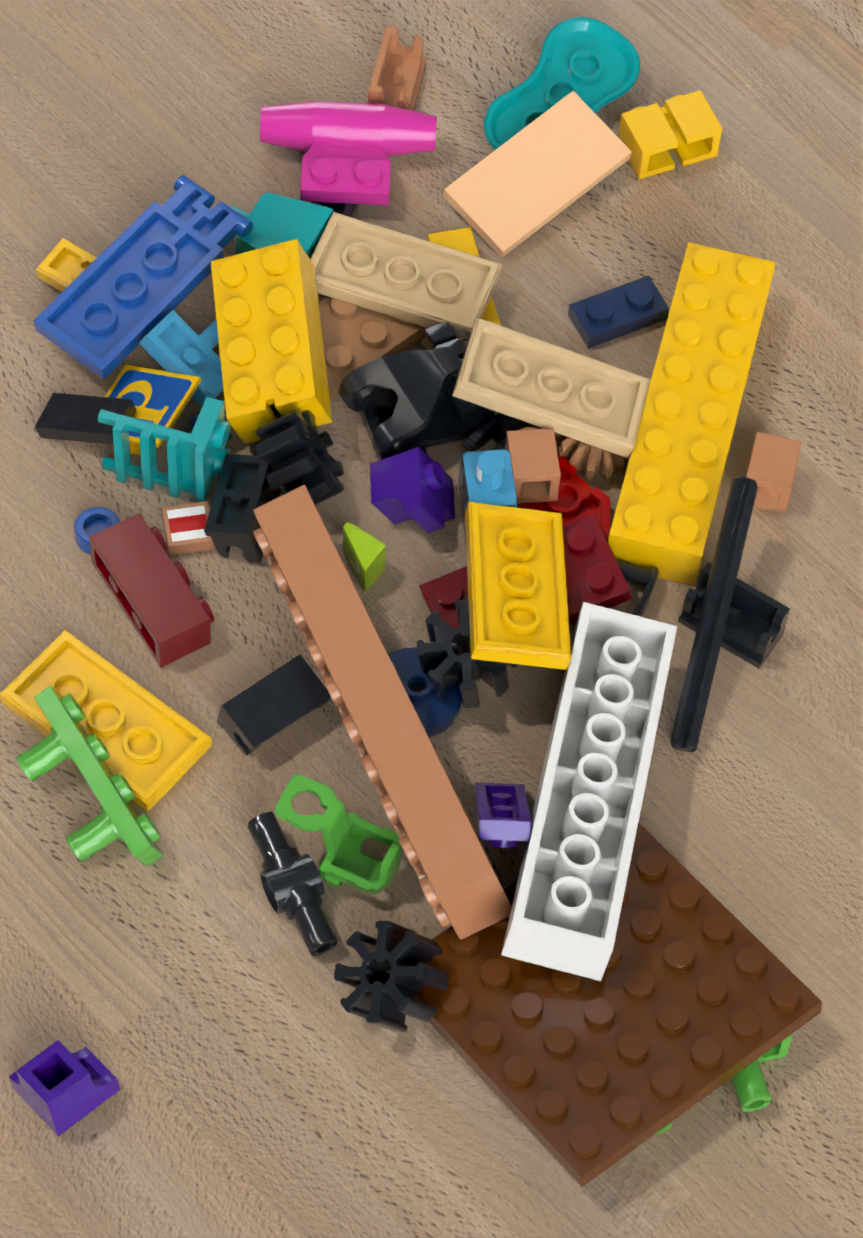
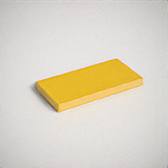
(517, 586)
(141, 732)

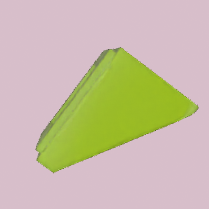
(364, 554)

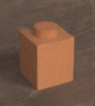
(534, 464)
(773, 468)

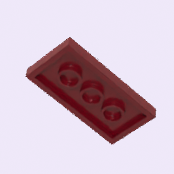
(589, 569)

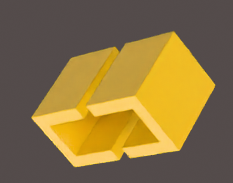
(681, 125)

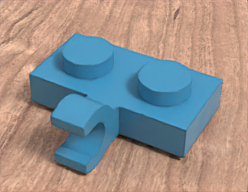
(184, 352)

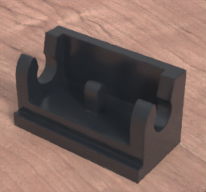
(239, 492)
(752, 624)
(272, 704)

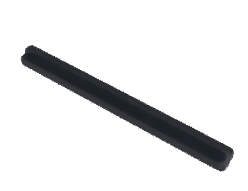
(714, 614)

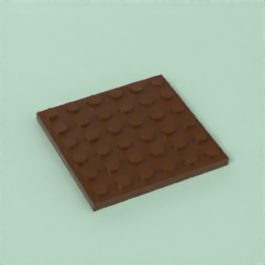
(625, 1055)

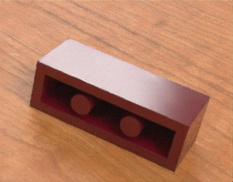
(151, 589)

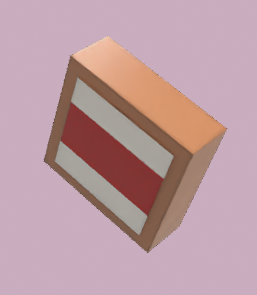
(185, 528)

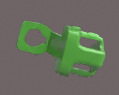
(343, 839)

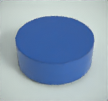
(91, 522)

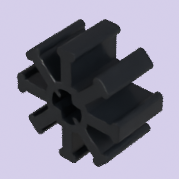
(299, 456)
(447, 667)
(391, 976)

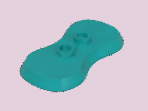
(575, 57)

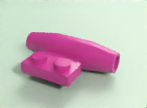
(347, 145)

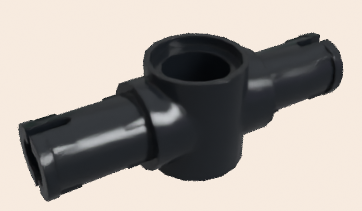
(292, 883)

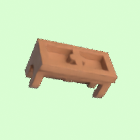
(397, 71)

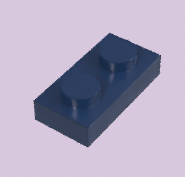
(618, 311)

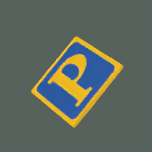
(156, 395)

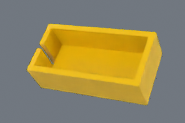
(269, 337)

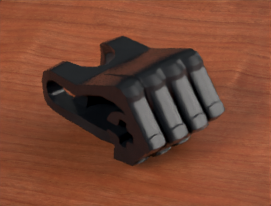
(419, 393)

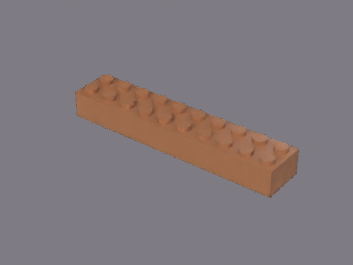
(380, 716)

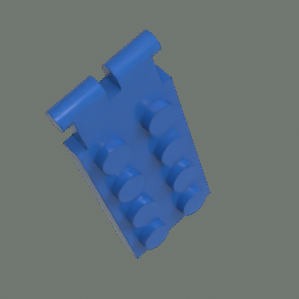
(141, 277)

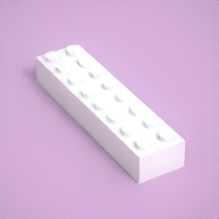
(590, 793)

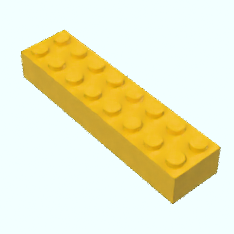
(691, 412)

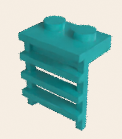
(191, 457)

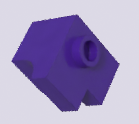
(414, 489)
(64, 1085)

